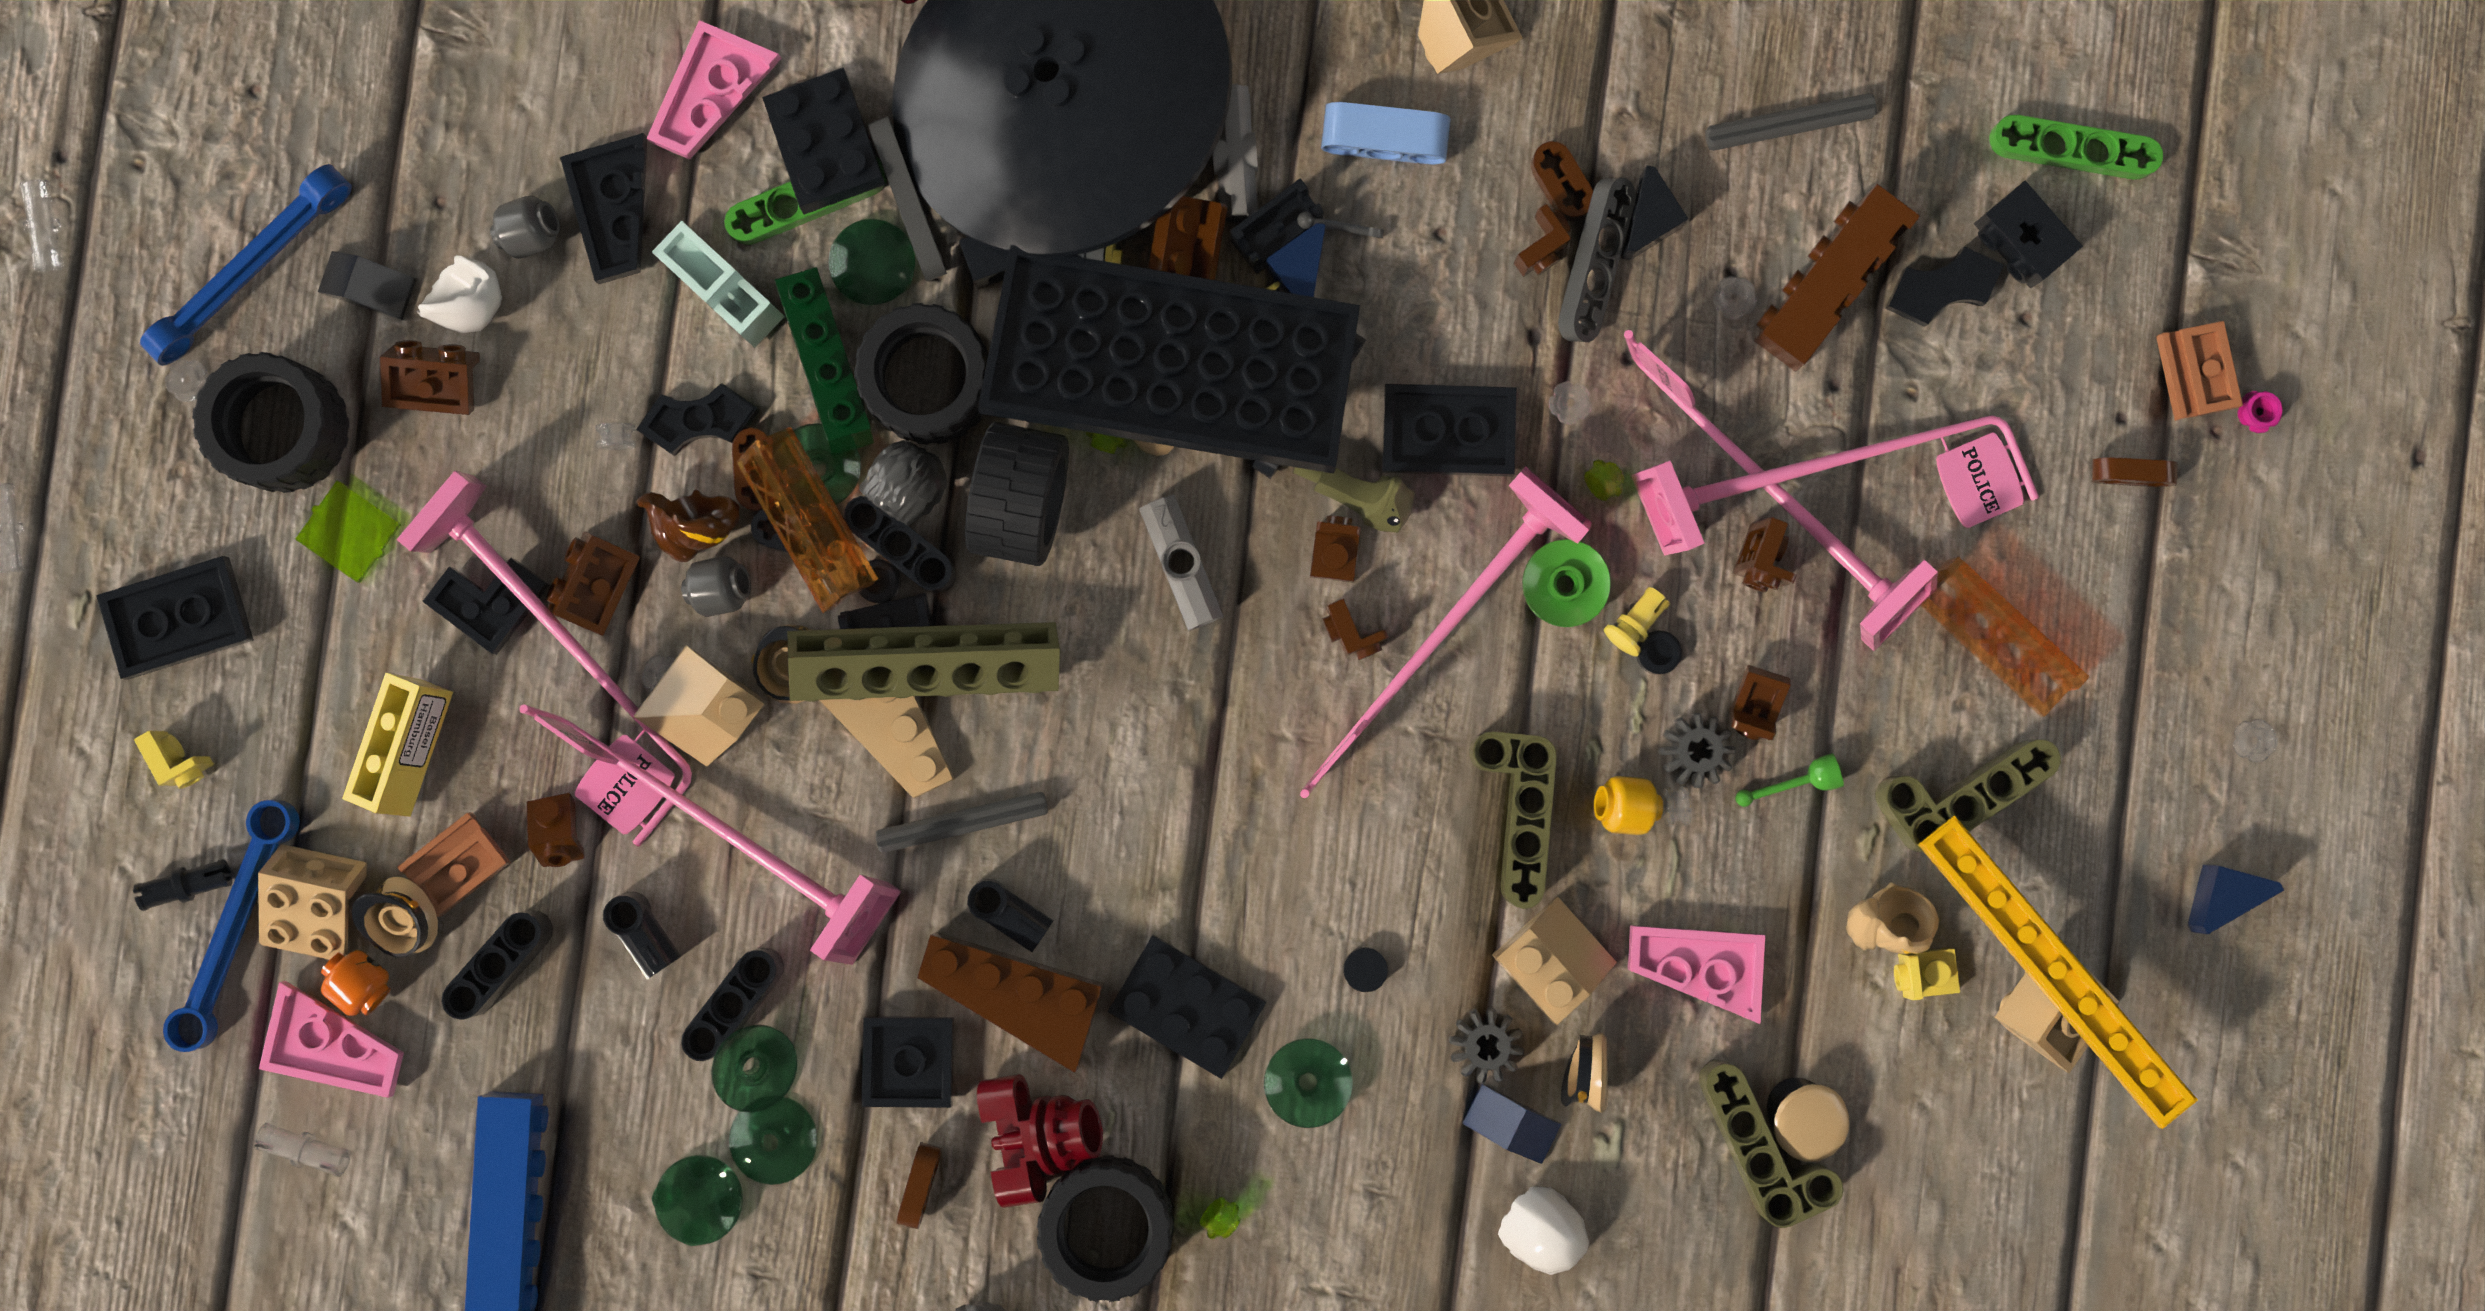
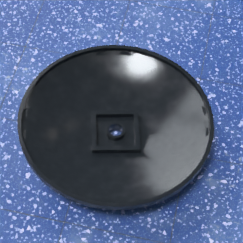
(1067, 157)

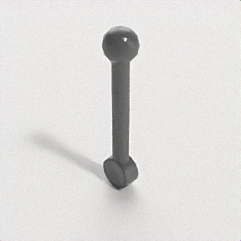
(1306, 220)

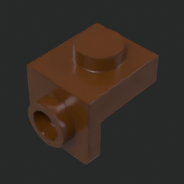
(1542, 253)
(1342, 628)
(1758, 703)
(553, 830)

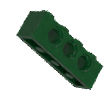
(824, 361)

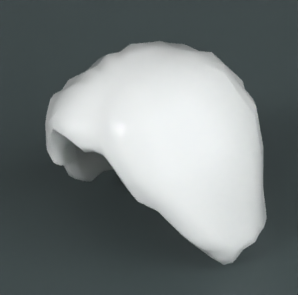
(463, 296)
(1544, 1231)

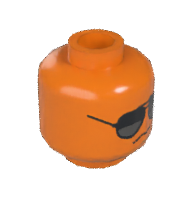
(355, 983)

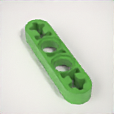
(2076, 142)
(769, 198)

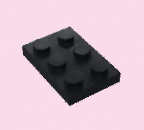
(823, 141)
(1449, 430)
(174, 617)
(1187, 1006)

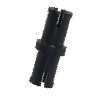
(182, 885)

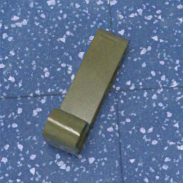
(1973, 788)
(1518, 819)
(1757, 1140)

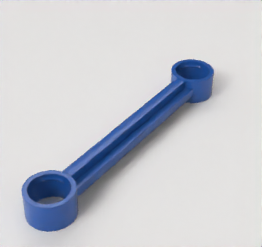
(173, 335)
(230, 928)

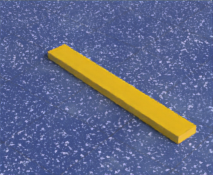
(2058, 972)

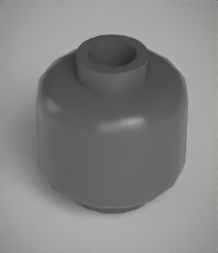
(525, 227)
(716, 586)

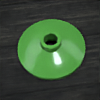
(1589, 583)

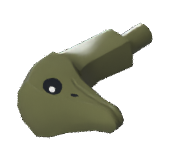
(1381, 504)

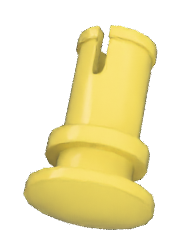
(1636, 623)

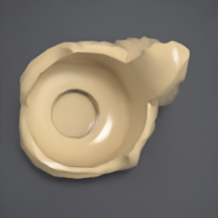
(1894, 920)

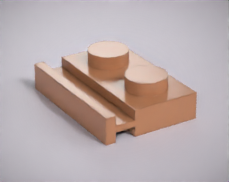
(2199, 370)
(455, 863)

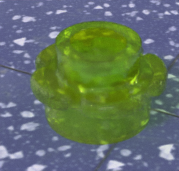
(1106, 443)
(1604, 480)
(1220, 1218)

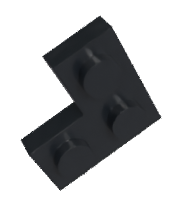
(483, 615)

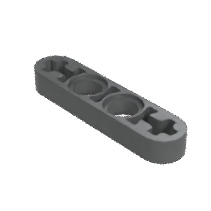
(907, 199)
(1592, 257)

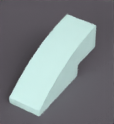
(718, 284)

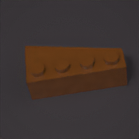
(1834, 276)
(1025, 998)

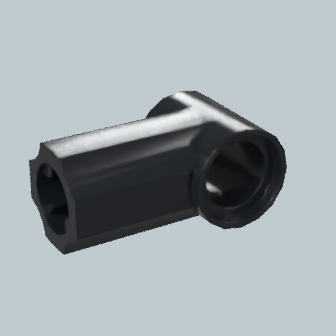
(1013, 916)
(643, 939)

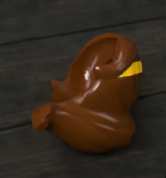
(689, 522)

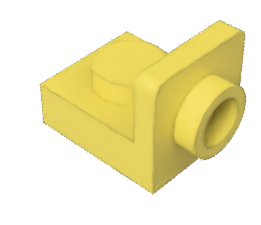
(164, 758)
(1927, 973)

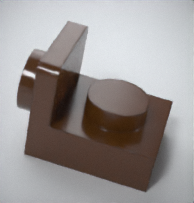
(1335, 549)

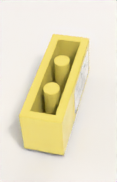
(397, 745)

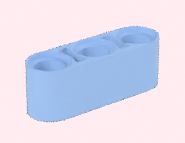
(1385, 133)

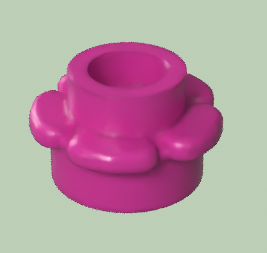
(2271, 410)

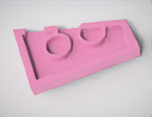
(708, 88)
(1703, 964)
(326, 1047)

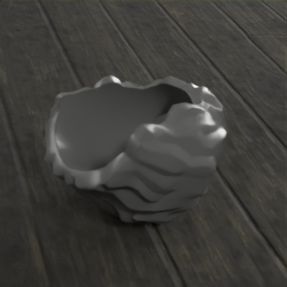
(905, 481)

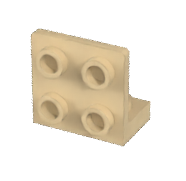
(307, 901)

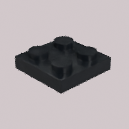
(907, 1062)

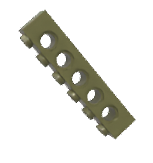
(923, 661)

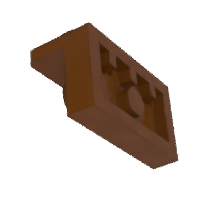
(1189, 238)
(428, 377)
(1761, 547)
(591, 582)

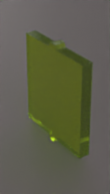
(348, 531)

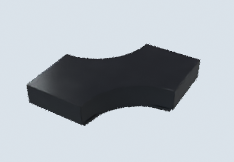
(1964, 280)
(678, 423)

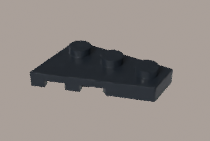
(609, 204)

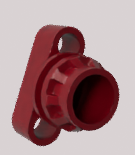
(1035, 1138)

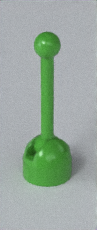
(1822, 773)

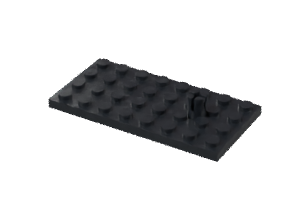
(1170, 359)

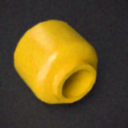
(1628, 805)

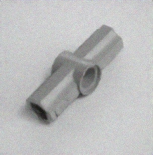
(1237, 158)
(1169, 536)

